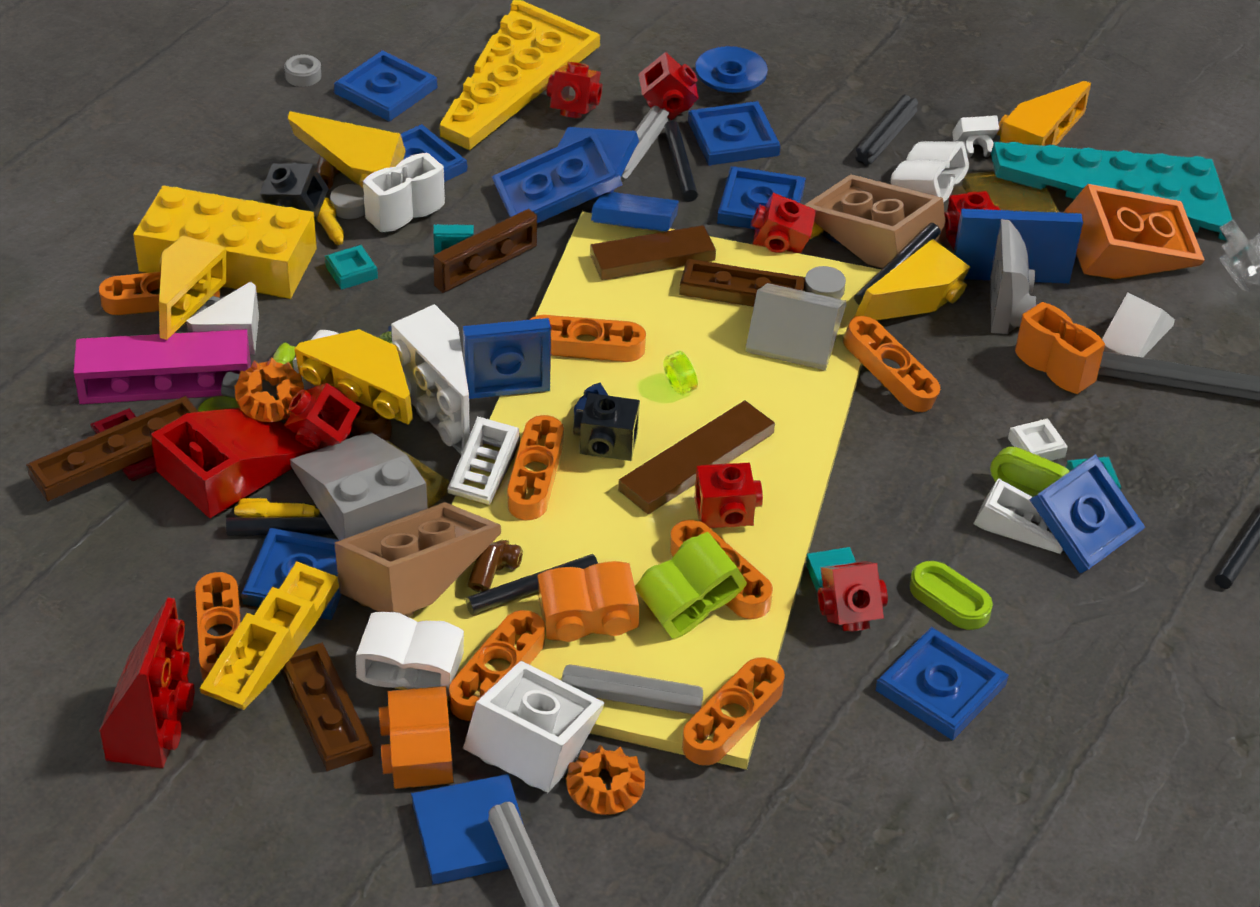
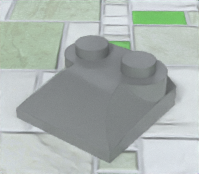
(1010, 281)

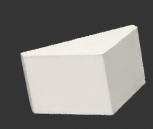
(232, 312)
(1136, 327)

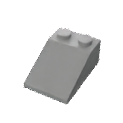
(361, 484)

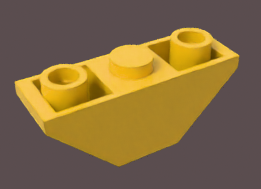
(359, 367)

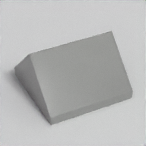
(794, 325)

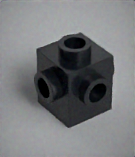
(295, 187)
(608, 426)

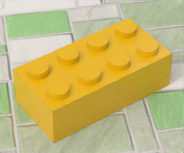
(261, 240)

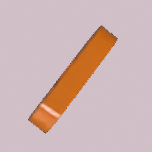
(127, 288)
(614, 330)
(910, 383)
(540, 481)
(757, 584)
(209, 616)
(500, 646)
(730, 729)

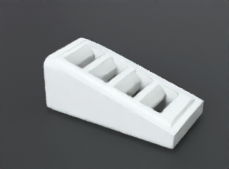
(490, 433)
(1010, 514)

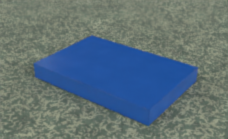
(558, 178)
(1048, 238)

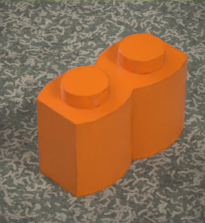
(1059, 347)
(588, 601)
(418, 737)

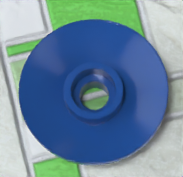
(731, 69)

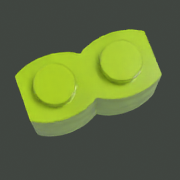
(690, 585)

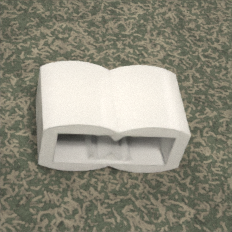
(933, 168)
(404, 192)
(409, 652)

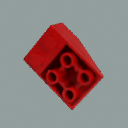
(222, 456)
(150, 695)

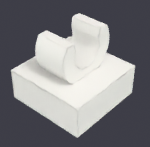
(976, 131)

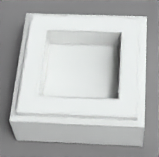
(1039, 438)

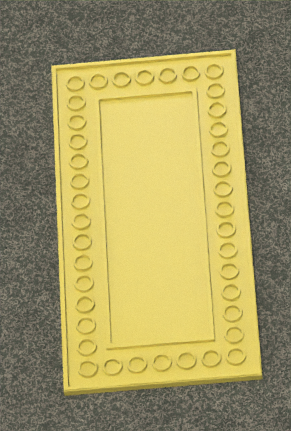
(595, 518)

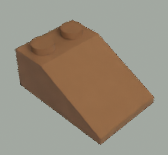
(876, 217)
(411, 558)

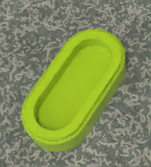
(1025, 470)
(951, 595)

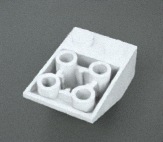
(435, 372)

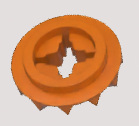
(262, 405)
(588, 788)

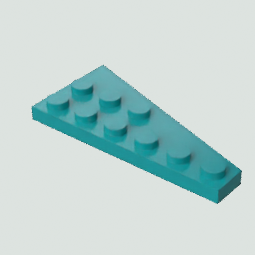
(1159, 175)

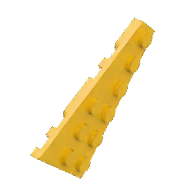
(514, 70)

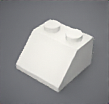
(532, 725)

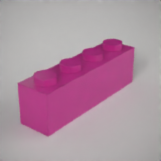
(156, 367)

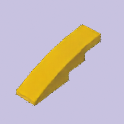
(270, 636)

